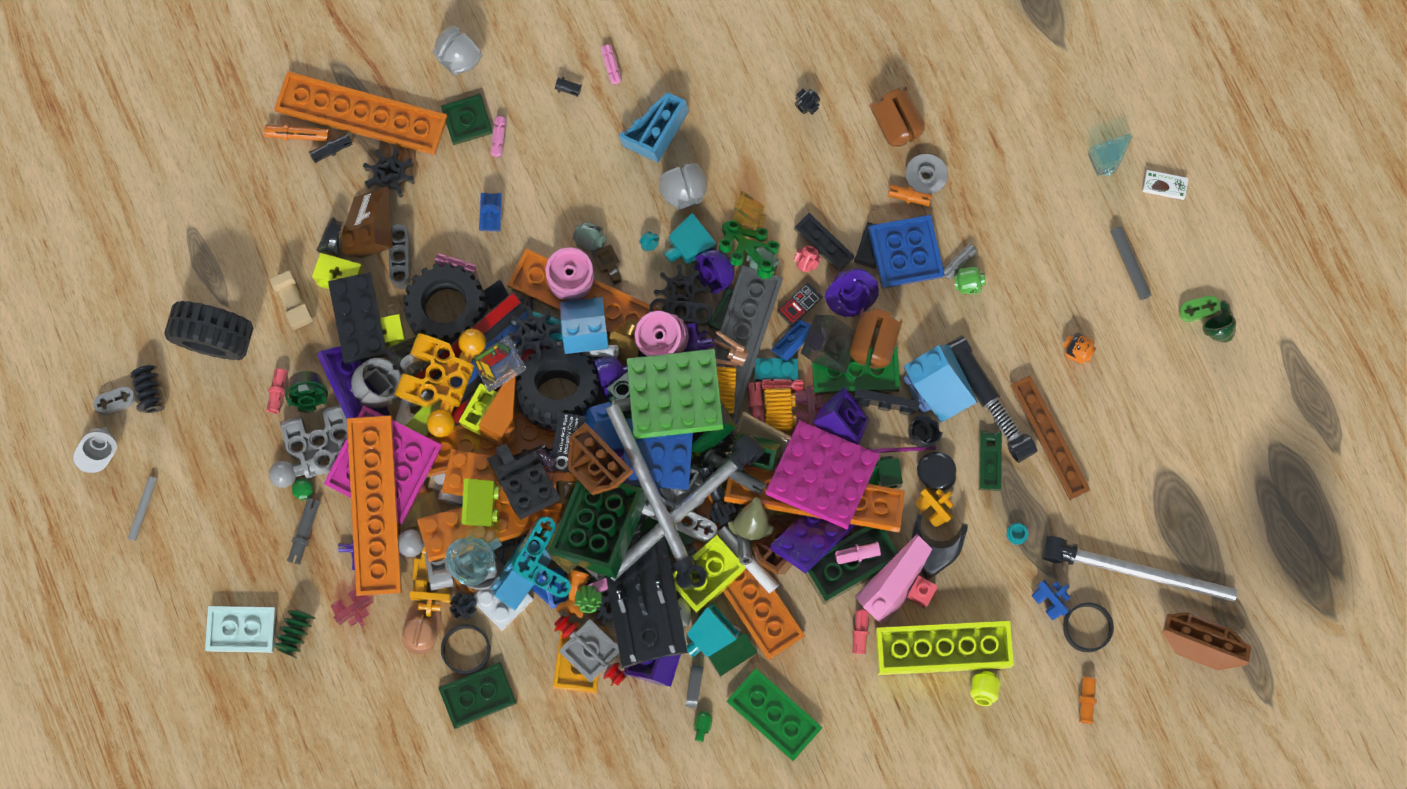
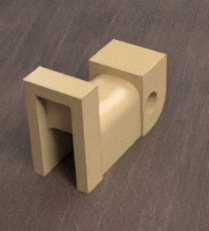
(287, 290)

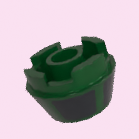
(306, 391)

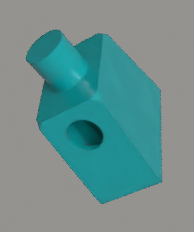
(689, 241)
(711, 632)

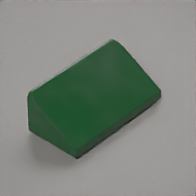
(732, 655)

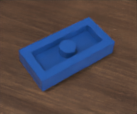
(792, 340)

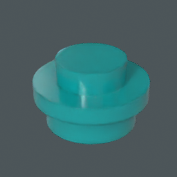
(649, 241)
(1017, 533)

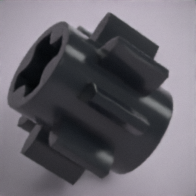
(807, 101)
(722, 513)
(463, 606)

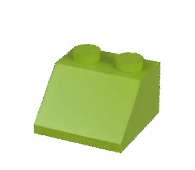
(479, 502)

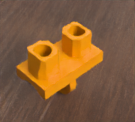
(929, 499)
(420, 594)

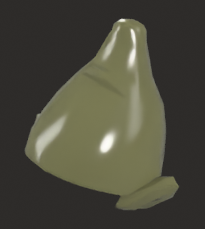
(752, 521)

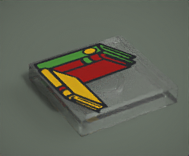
(499, 363)

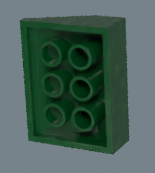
(599, 527)

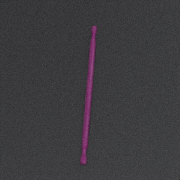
(902, 449)

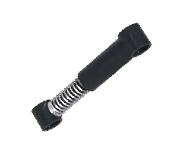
(1020, 445)

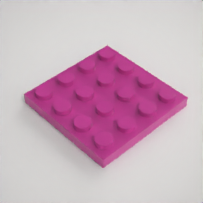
(413, 461)
(822, 474)

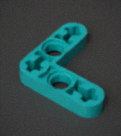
(533, 565)

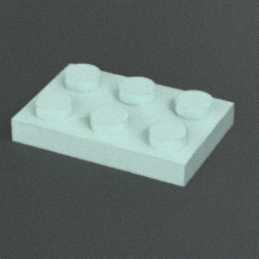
(240, 629)

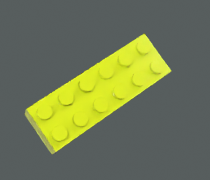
(944, 648)

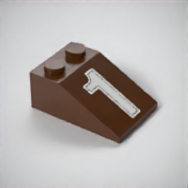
(368, 224)

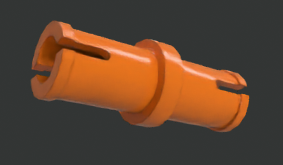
(909, 195)
(1087, 700)

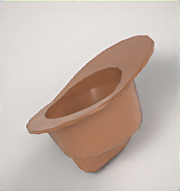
(419, 631)

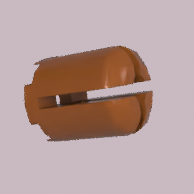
(898, 117)
(865, 333)

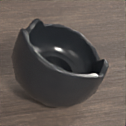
(924, 431)

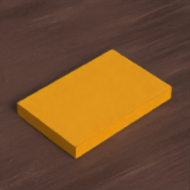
(567, 676)

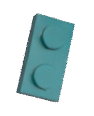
(776, 369)

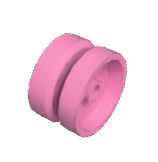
(559, 272)
(649, 333)

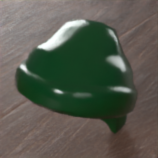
(1221, 327)

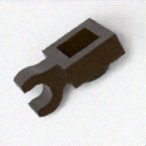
(607, 262)
(564, 490)

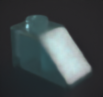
(1108, 155)

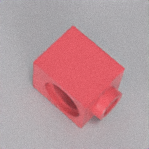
(921, 592)

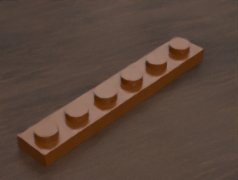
(1050, 437)

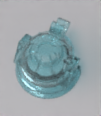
(471, 559)

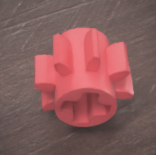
(807, 258)

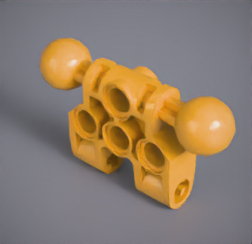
(426, 348)

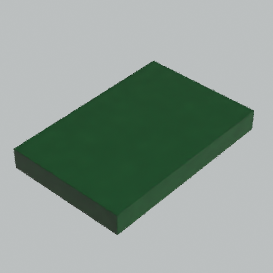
(477, 695)

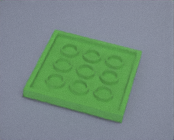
(674, 394)

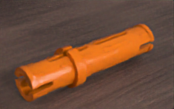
(272, 132)

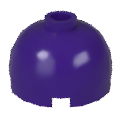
(715, 270)
(609, 371)

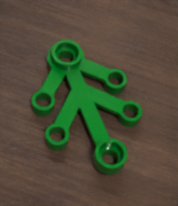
(733, 230)

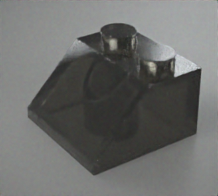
(829, 343)

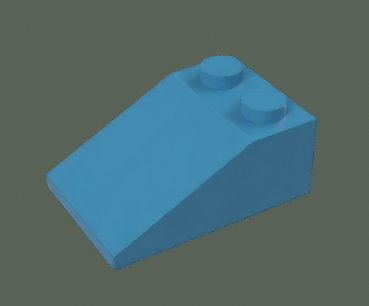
(583, 325)
(941, 382)

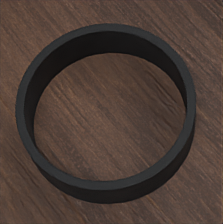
(1104, 612)
(449, 633)

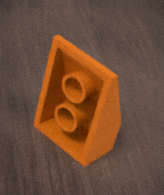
(500, 419)

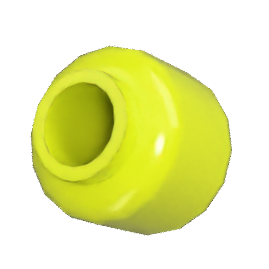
(985, 688)

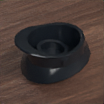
(330, 237)
(937, 471)

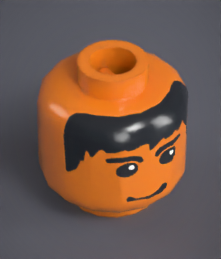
(1079, 348)

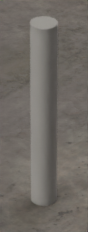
(143, 505)

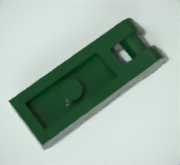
(990, 461)

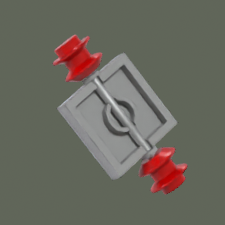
(590, 650)

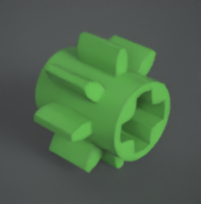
(588, 599)

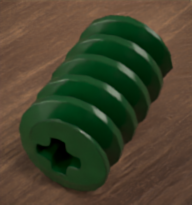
(293, 632)

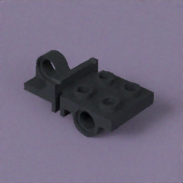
(523, 481)

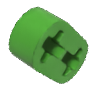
(1198, 304)

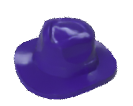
(852, 292)

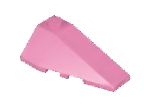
(890, 587)

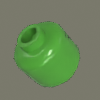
(969, 280)

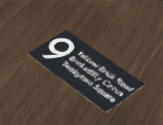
(566, 426)

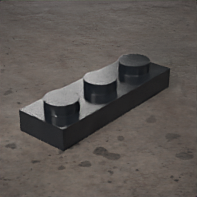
(826, 244)
(885, 402)

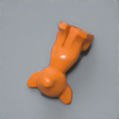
(577, 580)

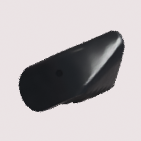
(942, 552)

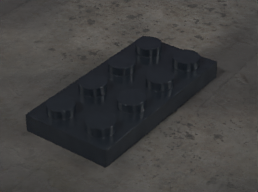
(357, 318)

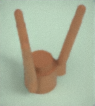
(736, 354)

